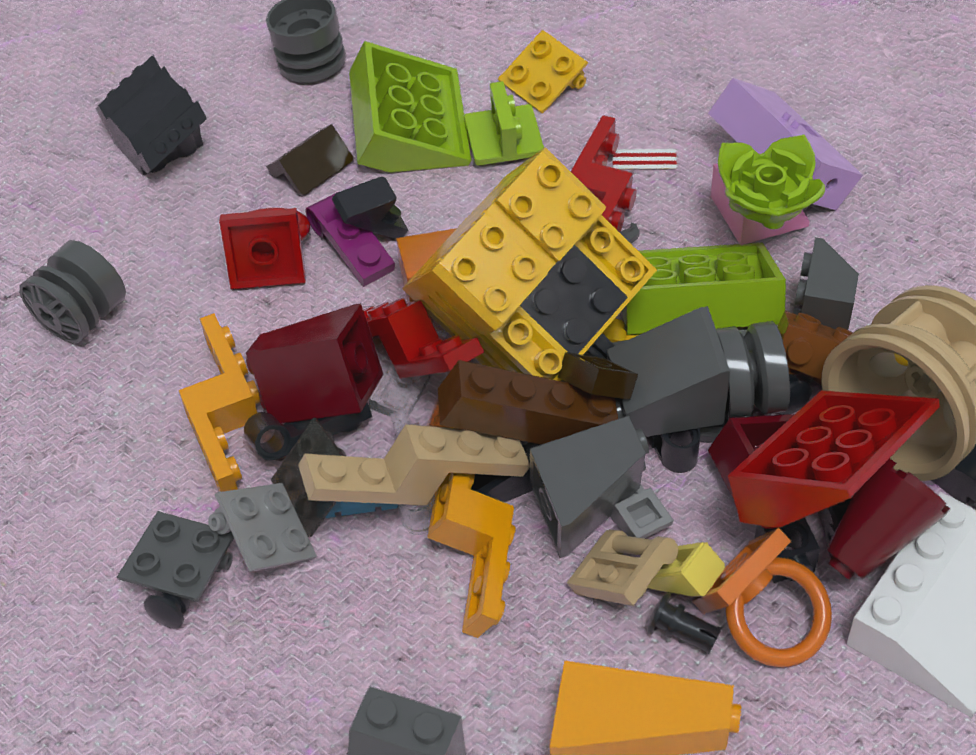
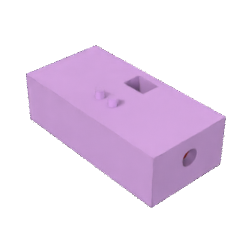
(762, 117)

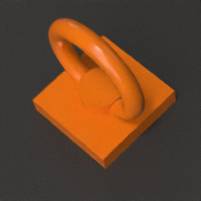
(746, 577)

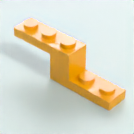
(220, 403)
(482, 529)

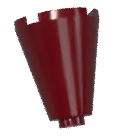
(883, 520)

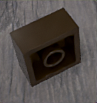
(598, 375)

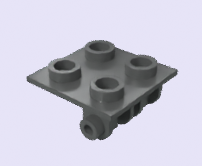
(177, 556)

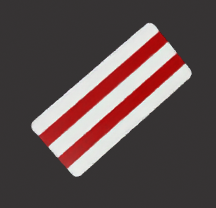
(645, 159)

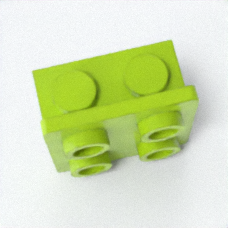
(504, 131)

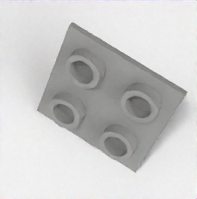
(262, 526)

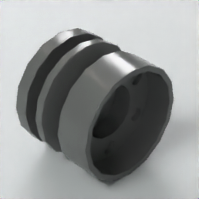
(306, 39)
(72, 291)

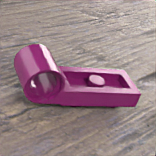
(355, 245)

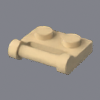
(618, 577)

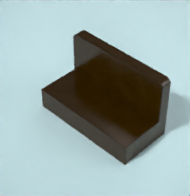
(313, 160)

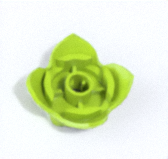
(770, 184)

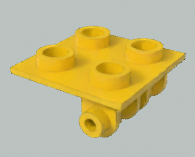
(544, 71)

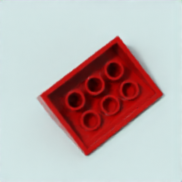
(824, 454)

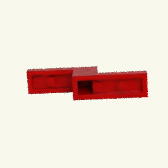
(608, 184)
(414, 341)

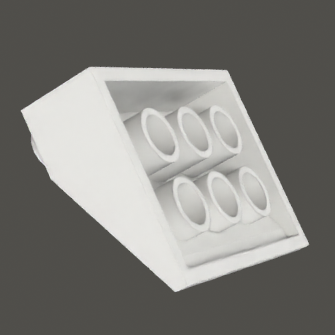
(925, 611)

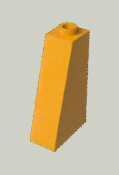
(640, 713)

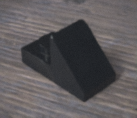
(371, 208)

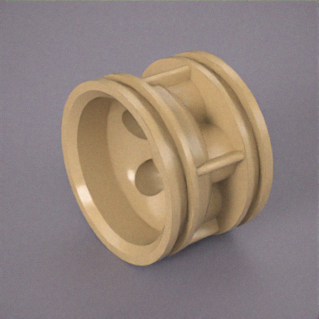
(938, 339)

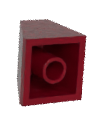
(316, 366)

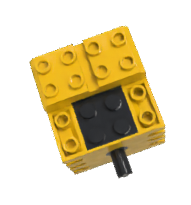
(532, 272)

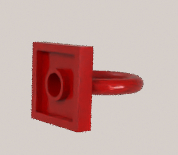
(264, 247)

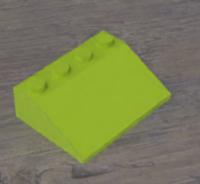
(406, 112)
(733, 280)

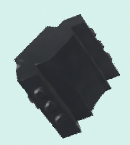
(152, 118)

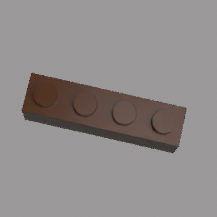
(518, 404)

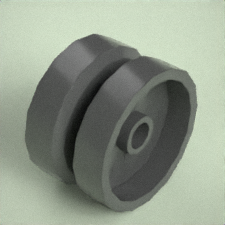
(756, 370)

